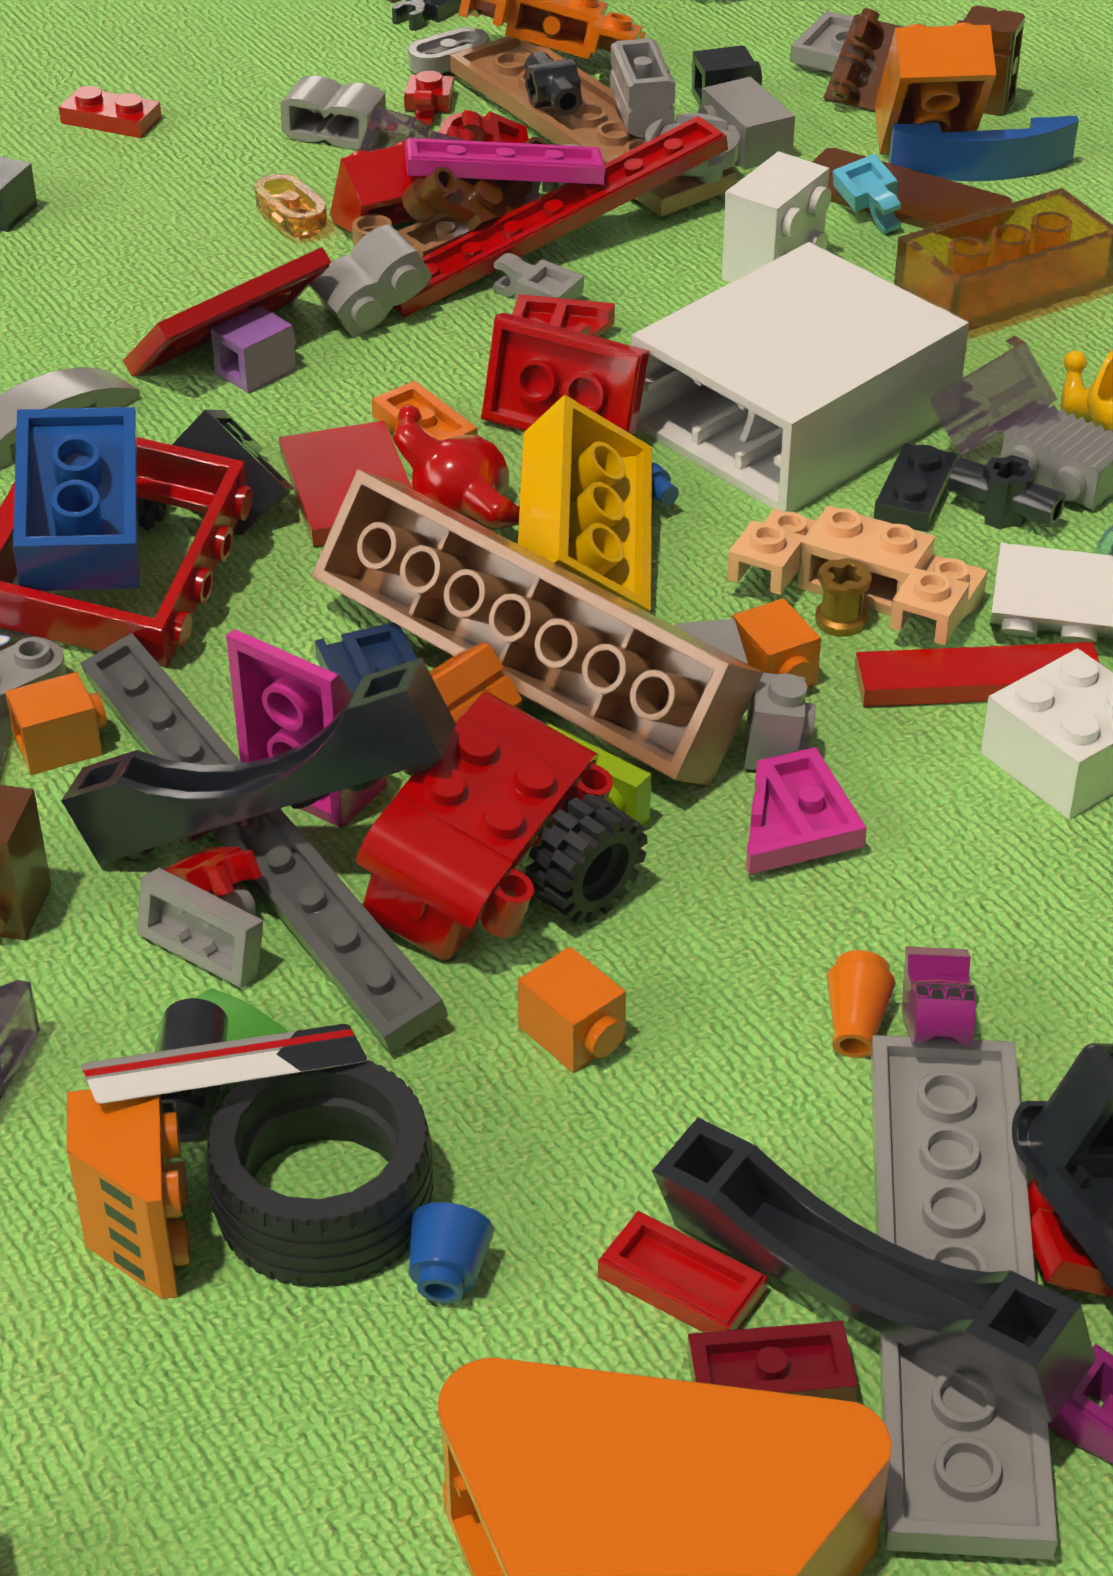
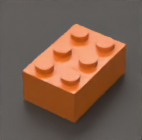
(935, 77)

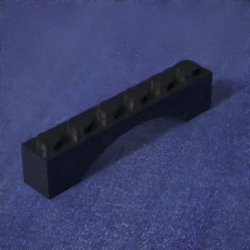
(147, 801)
(974, 1322)

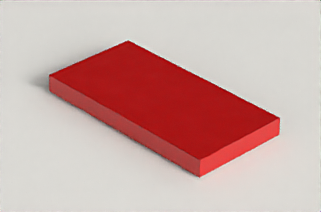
(193, 326)

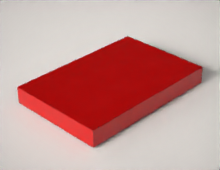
(540, 363)
(325, 463)

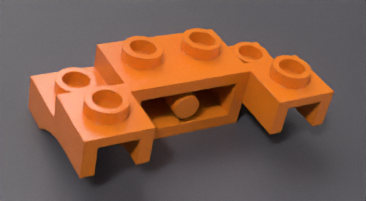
(562, 25)

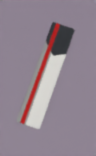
(222, 1063)

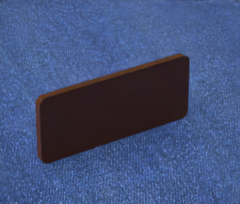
(923, 197)

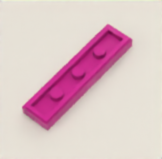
(506, 160)

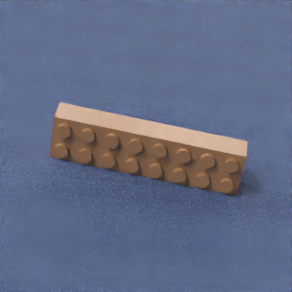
(553, 631)

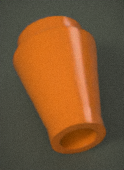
(858, 999)

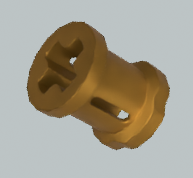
(843, 597)

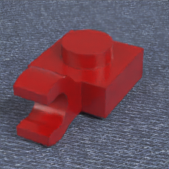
(428, 94)
(489, 128)

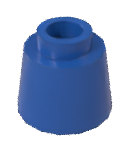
(447, 1249)

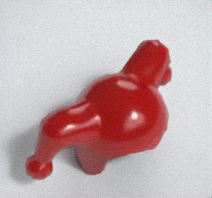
(457, 472)

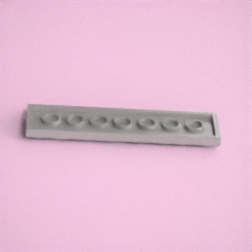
(949, 1186)

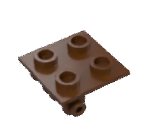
(861, 61)

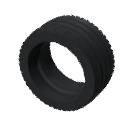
(332, 1236)

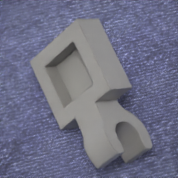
(537, 280)

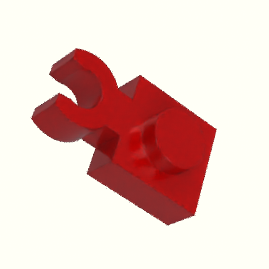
(217, 868)
(1059, 1253)

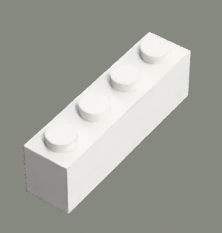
(1053, 593)

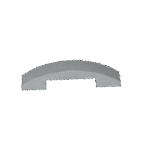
(57, 390)

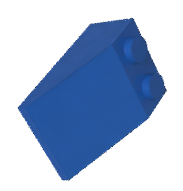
(76, 499)

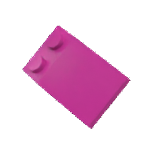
(282, 705)

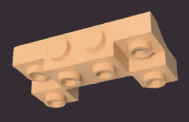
(897, 557)

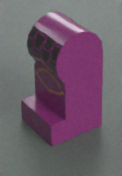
(938, 995)

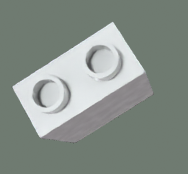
(797, 375)

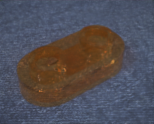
(291, 205)

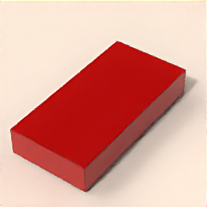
(681, 1276)

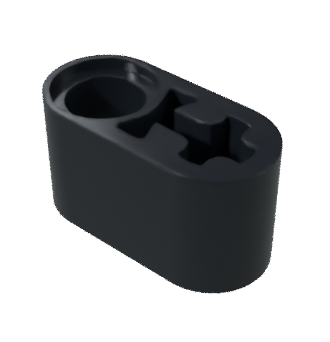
(185, 1025)

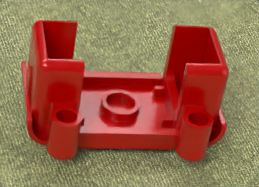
(462, 827)

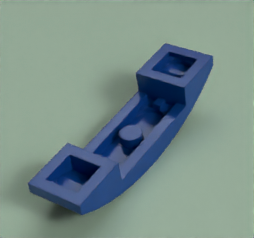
(985, 153)

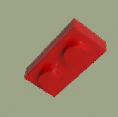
(110, 112)

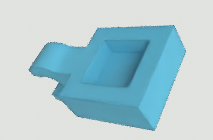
(871, 186)

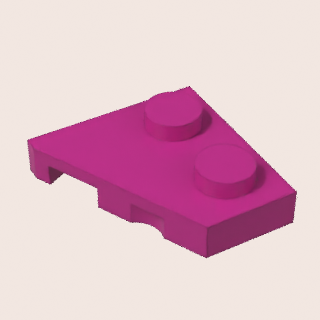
(799, 813)

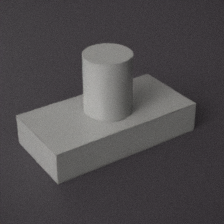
(201, 926)

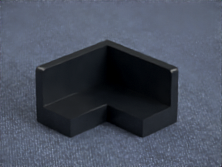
(221, 435)

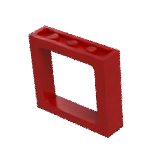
(165, 476)

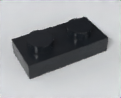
(915, 486)

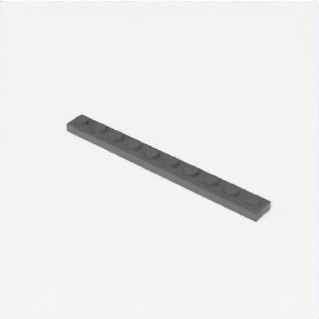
(295, 877)

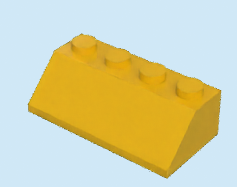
(588, 499)

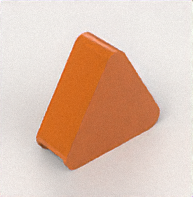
(655, 1475)

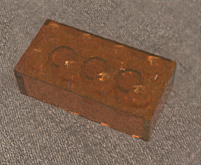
(1009, 258)

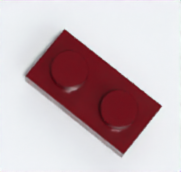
(780, 1359)

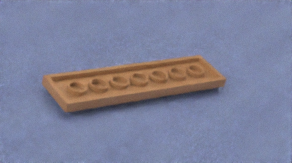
(499, 74)

